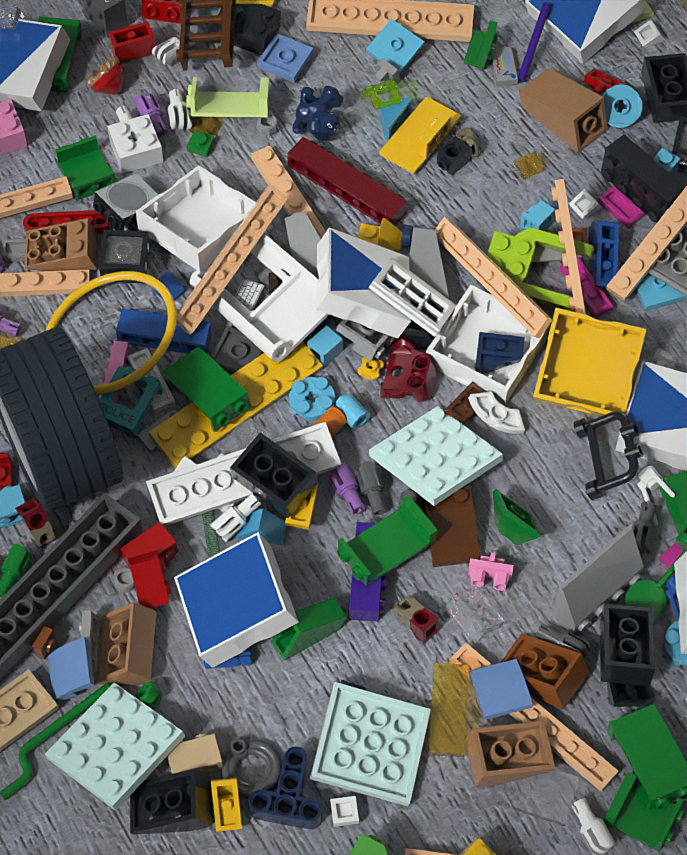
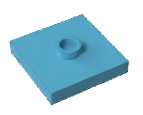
(395, 45)
(655, 293)

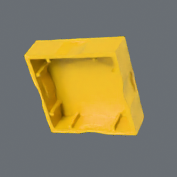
(589, 364)

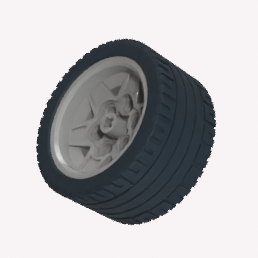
(55, 420)

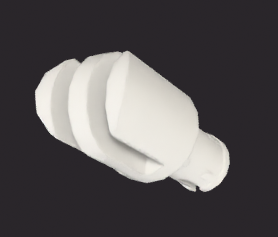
(167, 50)
(179, 111)
(235, 518)
(593, 829)

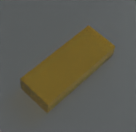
(448, 710)

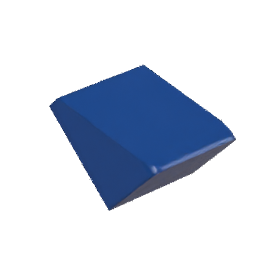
(172, 284)

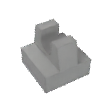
(386, 72)

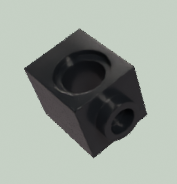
(453, 155)

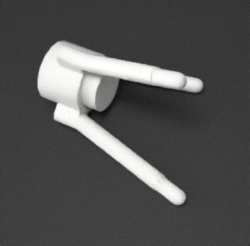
(652, 479)

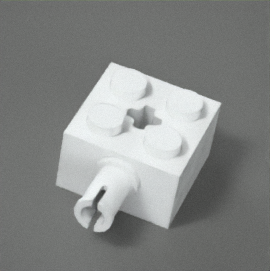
(134, 141)

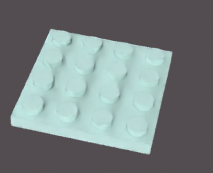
(435, 455)
(370, 744)
(115, 746)

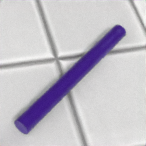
(534, 41)

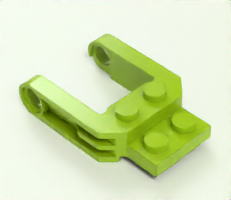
(516, 255)

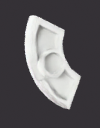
(496, 414)

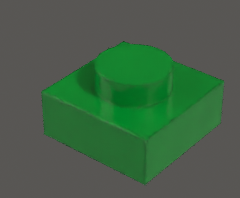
(200, 143)

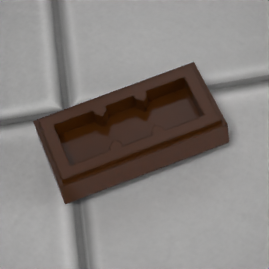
(461, 408)

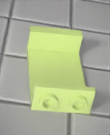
(228, 103)

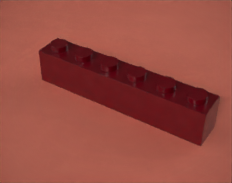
(346, 182)

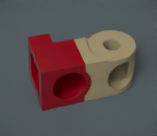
(36, 522)
(417, 618)

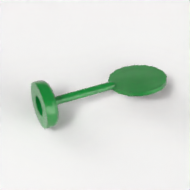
(649, 593)

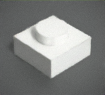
(344, 811)

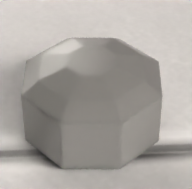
(267, 125)

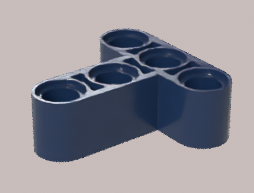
(288, 797)

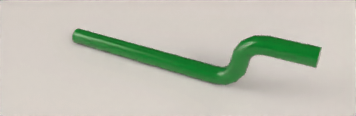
(43, 736)

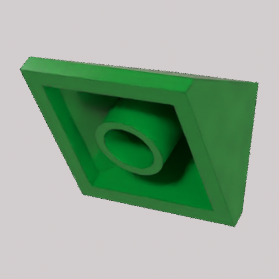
(513, 520)

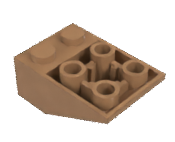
(62, 247)

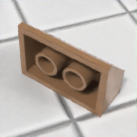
(126, 646)

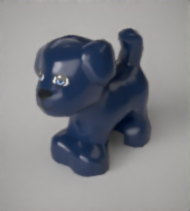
(317, 113)

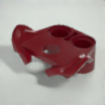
(418, 373)

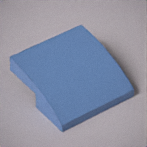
(70, 669)
(500, 689)

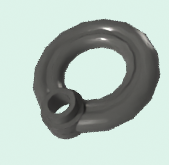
(252, 747)

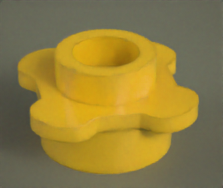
(370, 374)

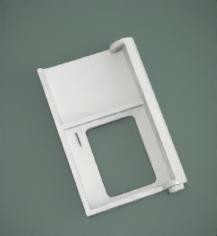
(285, 315)

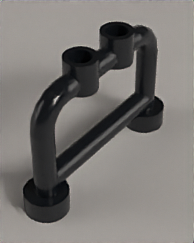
(632, 451)

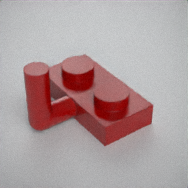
(600, 81)

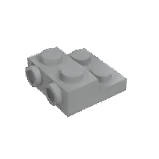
(366, 341)

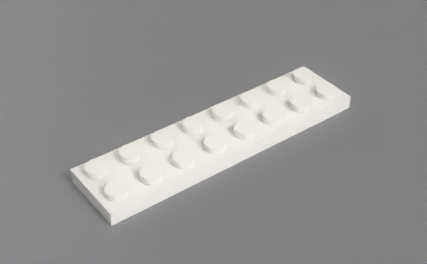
(212, 484)

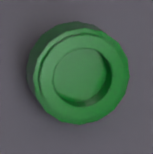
(148, 693)

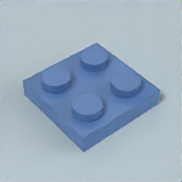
(285, 57)

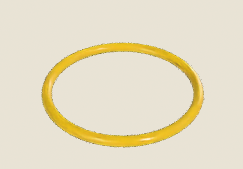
(166, 340)

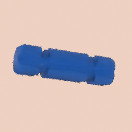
(244, 658)

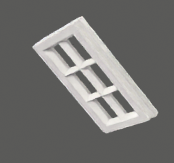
(404, 306)

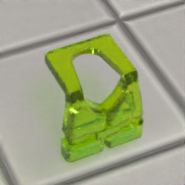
(373, 90)

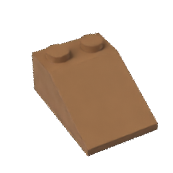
(509, 752)

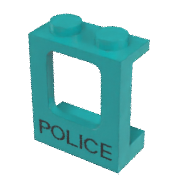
(128, 419)

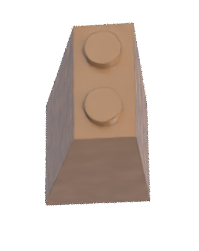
(565, 108)

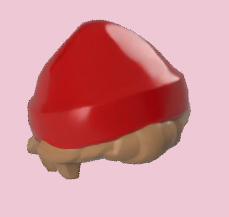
(108, 78)

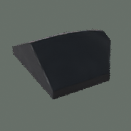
(630, 695)

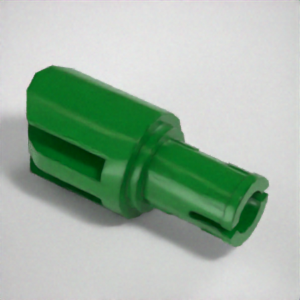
(14, 567)

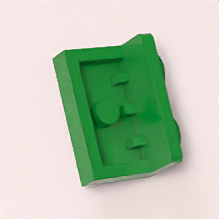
(480, 46)

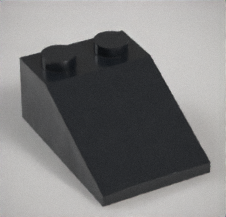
(253, 26)
(172, 804)

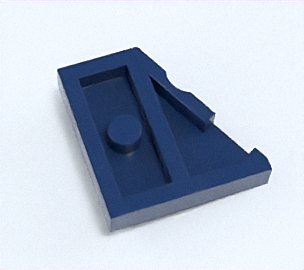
(497, 351)

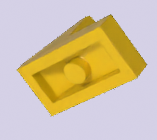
(385, 235)
(302, 515)
(226, 804)

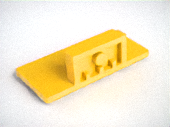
(420, 135)

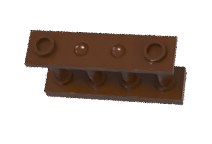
(225, 35)

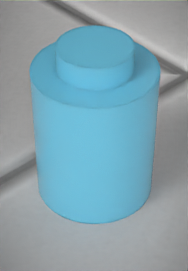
(353, 411)

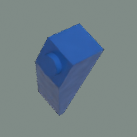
(604, 261)

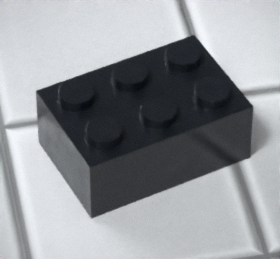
(666, 86)
(274, 475)
(627, 645)

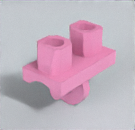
(490, 568)

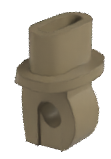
(468, 138)

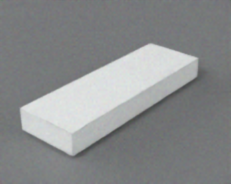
(162, 401)

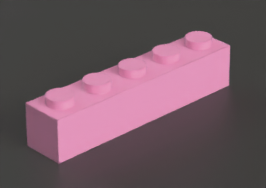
(118, 357)

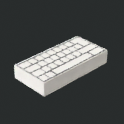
(249, 294)

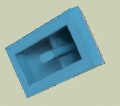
(394, 116)
(265, 523)

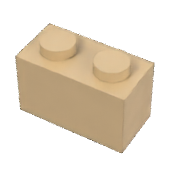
(198, 754)

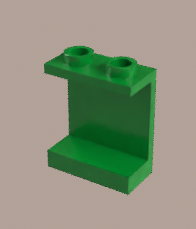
(84, 167)
(631, 816)

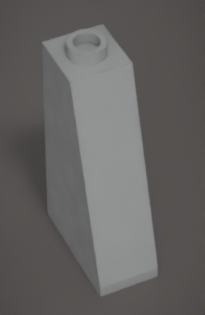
(303, 240)
(427, 263)

